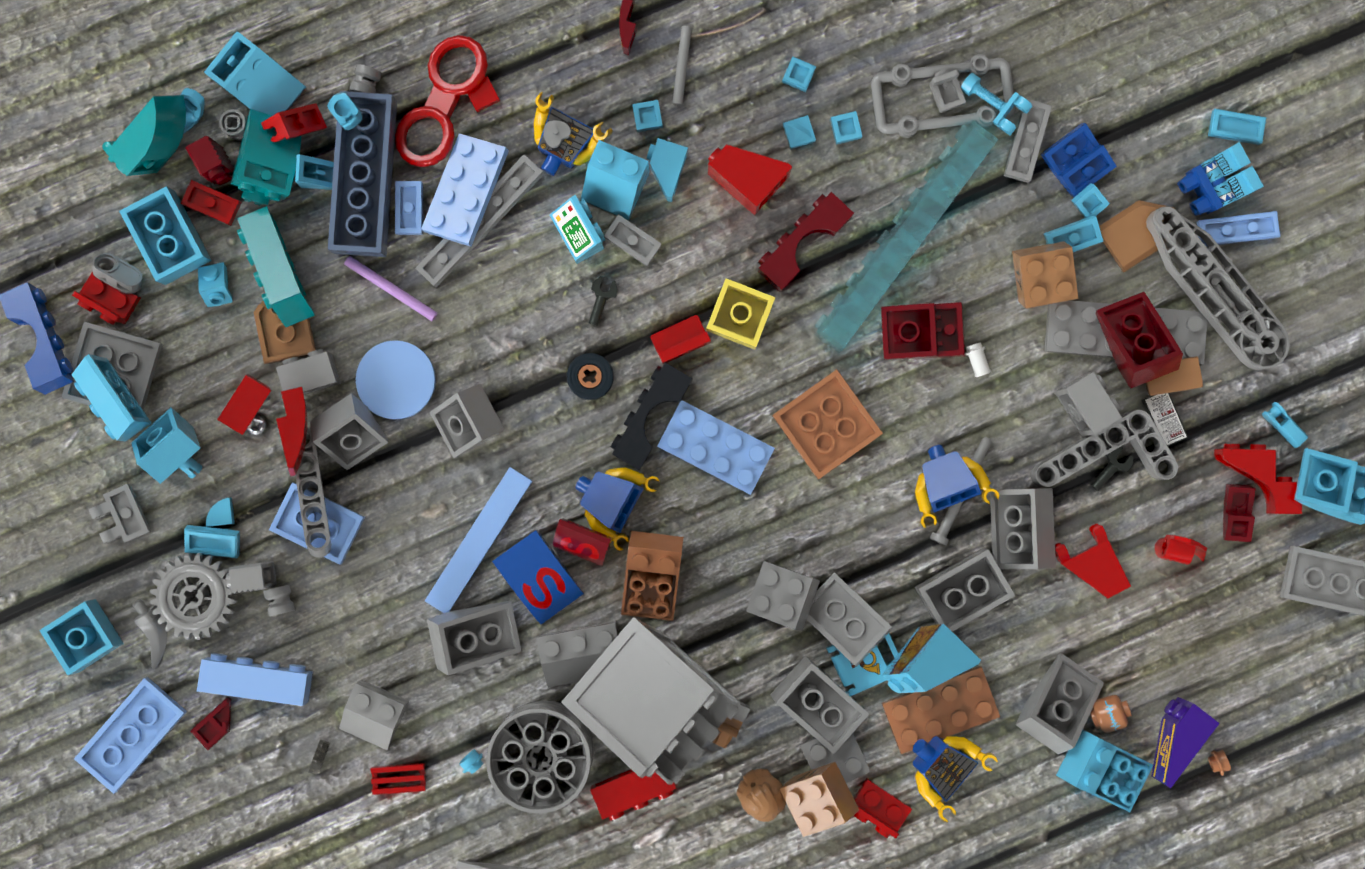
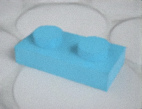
(1077, 234)

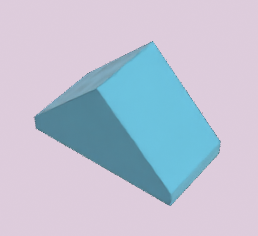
(314, 173)

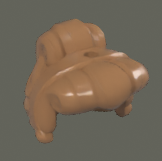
(761, 795)

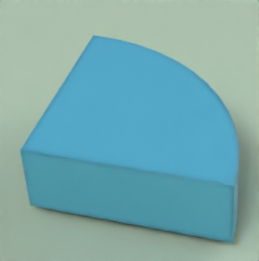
(221, 513)

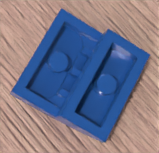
(1078, 159)

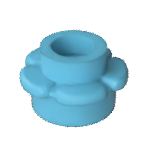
(471, 762)

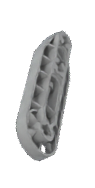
(1218, 289)

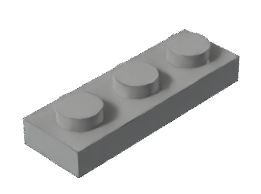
(1027, 142)

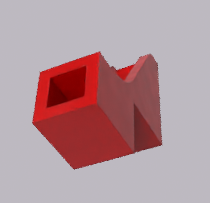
(1260, 467)

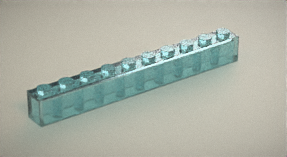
(906, 236)

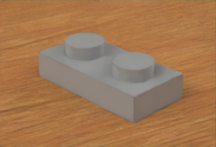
(632, 240)

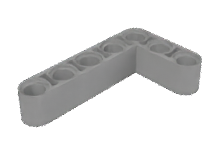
(1104, 446)

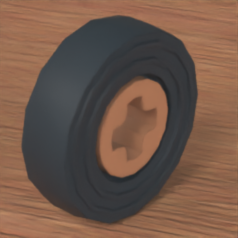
(587, 390)

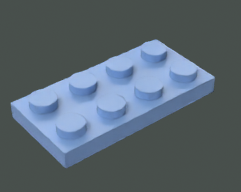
(465, 189)
(715, 447)
(130, 735)

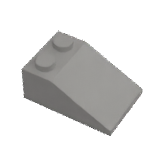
(473, 636)
(819, 704)
(1060, 705)

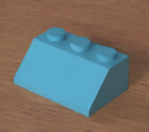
(109, 398)

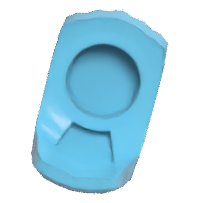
(194, 107)
(344, 110)

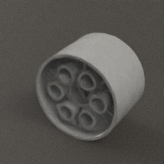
(537, 714)

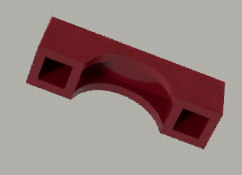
(827, 217)

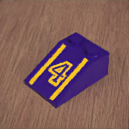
(1180, 738)

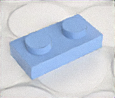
(408, 207)

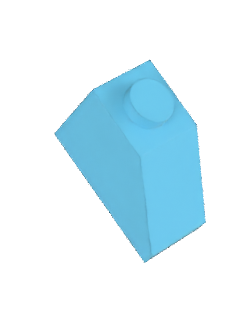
(667, 165)

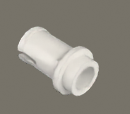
(978, 359)

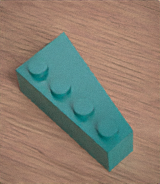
(273, 267)

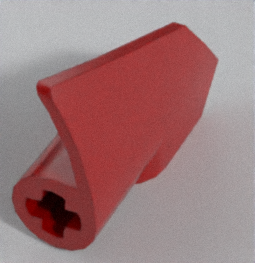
(1179, 549)

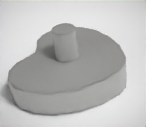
(555, 132)

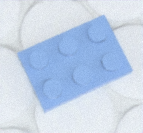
(342, 524)

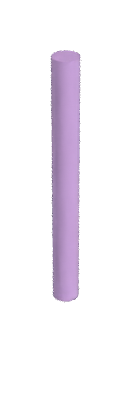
(390, 288)

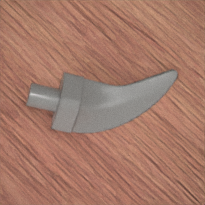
(153, 631)

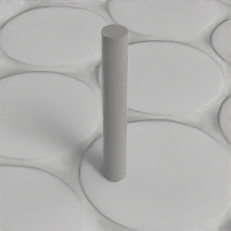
(682, 62)

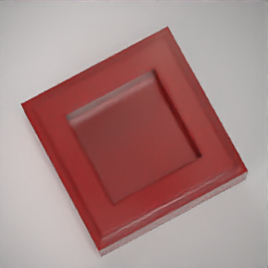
(483, 95)

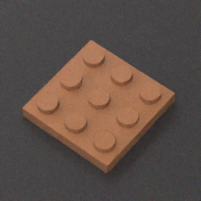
(827, 424)

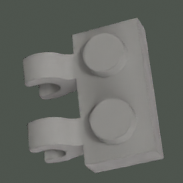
(126, 514)

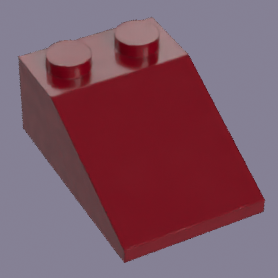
(1139, 340)

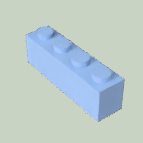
(254, 680)

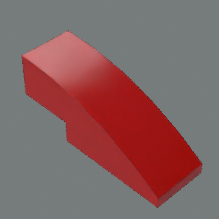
(293, 427)

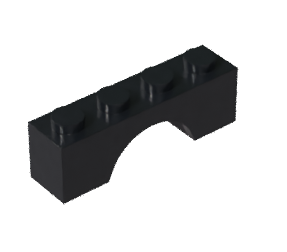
(668, 386)

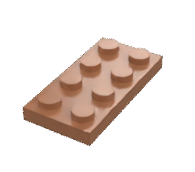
(941, 711)

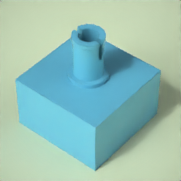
(167, 447)

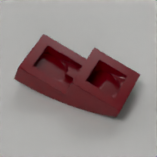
(627, 29)
(1237, 513)

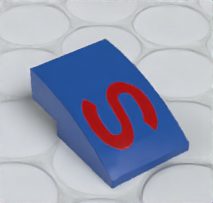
(538, 577)

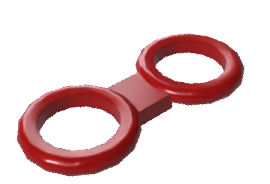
(441, 101)

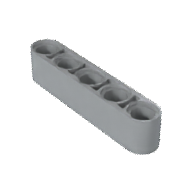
(314, 503)

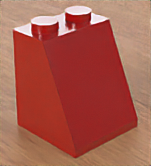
(747, 175)

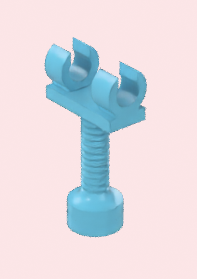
(972, 86)

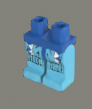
(1210, 181)

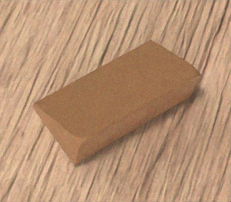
(1185, 378)

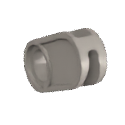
(122, 275)

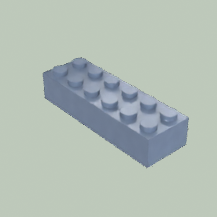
(363, 178)

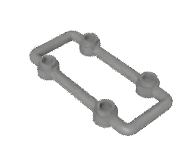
(909, 125)

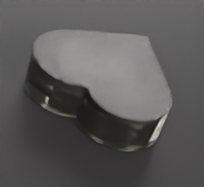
(319, 757)

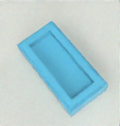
(1237, 126)
(212, 541)

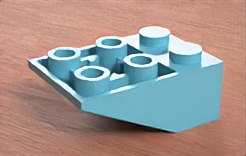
(254, 77)
(1105, 771)

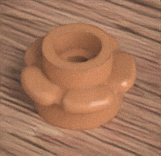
(1219, 762)

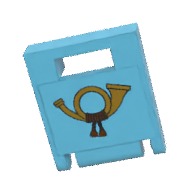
(867, 673)

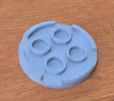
(395, 380)

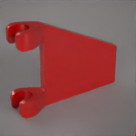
(1096, 565)

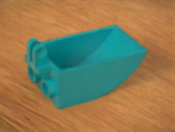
(149, 137)
(263, 166)

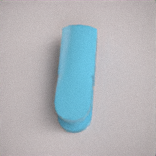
(1287, 427)

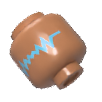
(1110, 713)

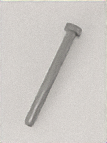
(940, 536)

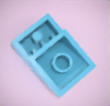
(1332, 486)

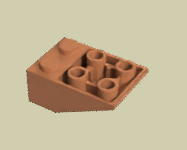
(652, 575)

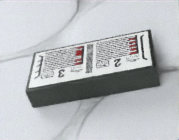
(1165, 417)

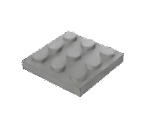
(129, 355)

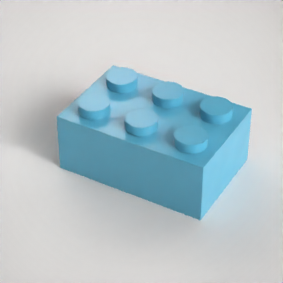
(165, 235)

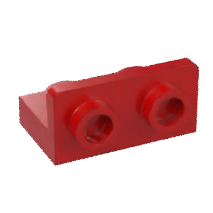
(111, 302)
(881, 809)

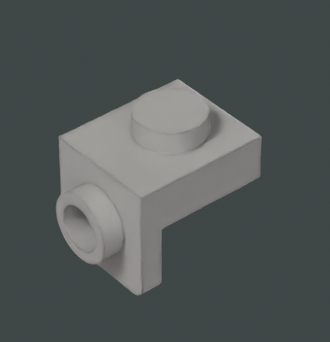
(947, 90)

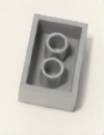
(965, 590)

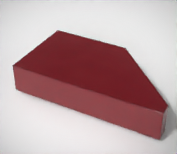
(214, 725)

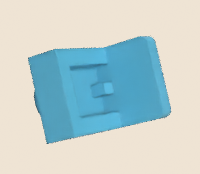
(214, 285)

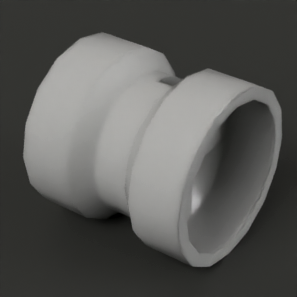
(365, 79)
(237, 127)
(279, 600)

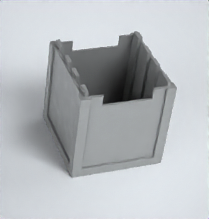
(651, 702)

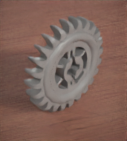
(176, 616)

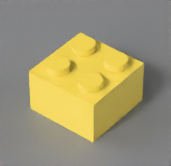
(740, 314)

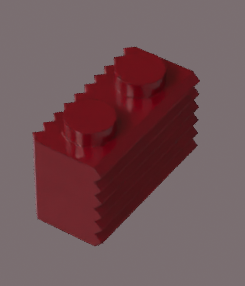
(211, 160)

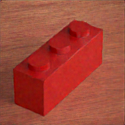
(628, 791)

